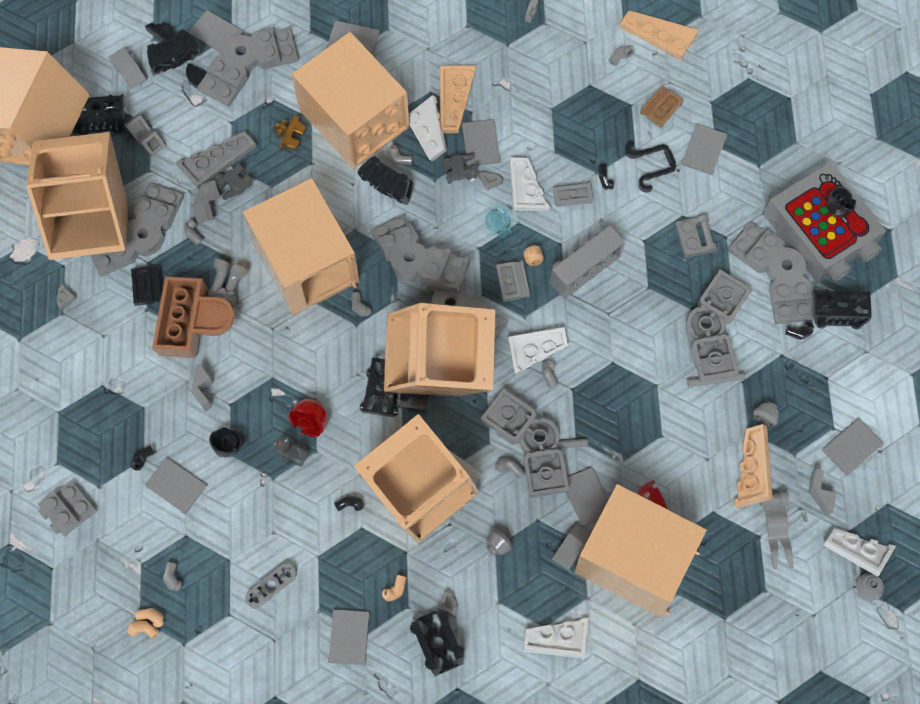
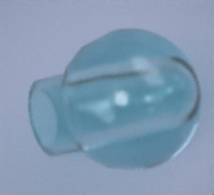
(498, 222)

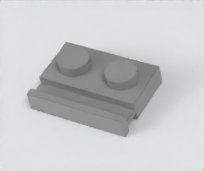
(512, 281)

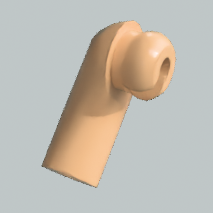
(151, 614)

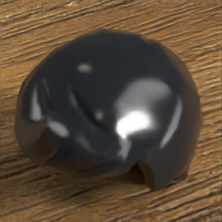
(840, 202)
(226, 441)

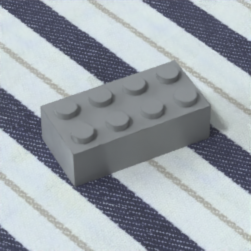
(586, 262)

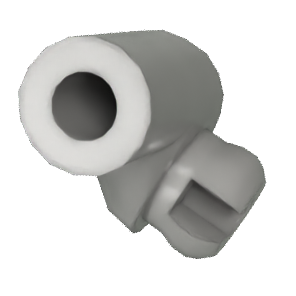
(621, 53)
(397, 158)
(190, 232)
(358, 307)
(547, 374)
(169, 578)

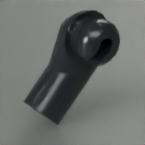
(603, 176)
(801, 333)
(139, 458)
(349, 500)

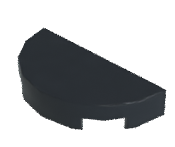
(160, 31)
(194, 75)

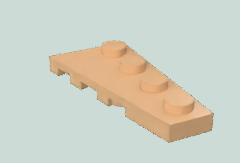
(663, 34)
(454, 94)
(755, 469)

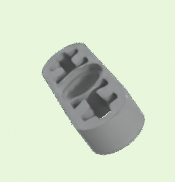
(286, 581)

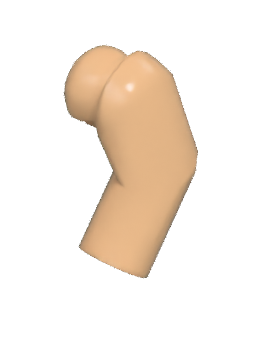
(395, 591)
(142, 626)

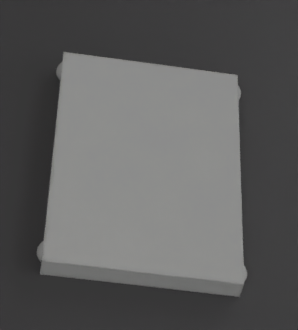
(214, 31)
(366, 36)
(481, 141)
(704, 149)
(852, 447)
(175, 485)
(586, 496)
(349, 637)

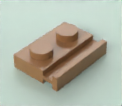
(661, 106)

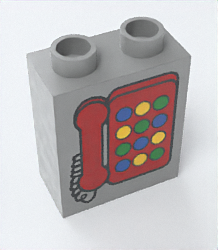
(822, 239)

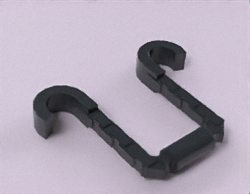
(669, 156)

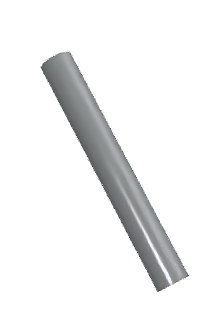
(696, 382)
(572, 443)

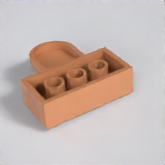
(188, 314)

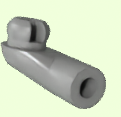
(510, 465)

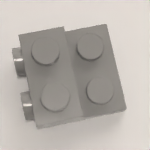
(66, 509)

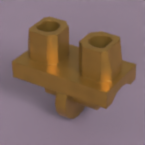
(294, 127)

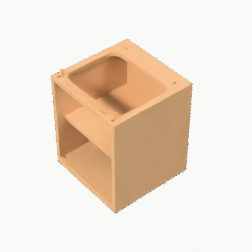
(351, 100)
(35, 102)
(78, 195)
(302, 246)
(439, 350)
(417, 479)
(639, 551)

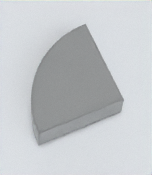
(531, 11)
(490, 180)
(64, 297)
(448, 603)

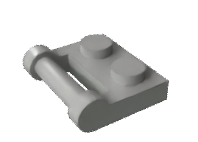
(690, 239)

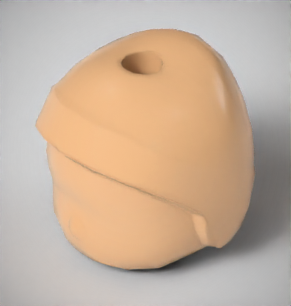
(533, 255)

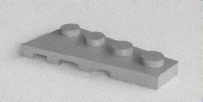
(203, 166)

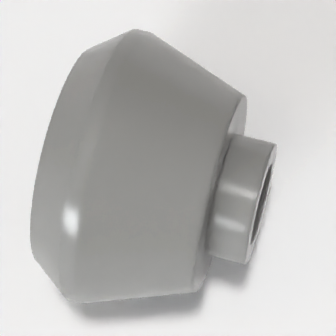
(767, 414)
(498, 543)
(866, 589)

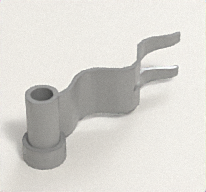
(778, 525)

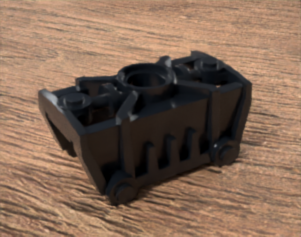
(172, 52)
(101, 120)
(387, 180)
(841, 316)
(373, 380)
(446, 634)

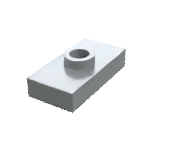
(572, 195)

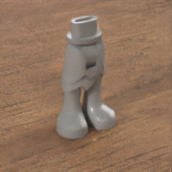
(236, 273)

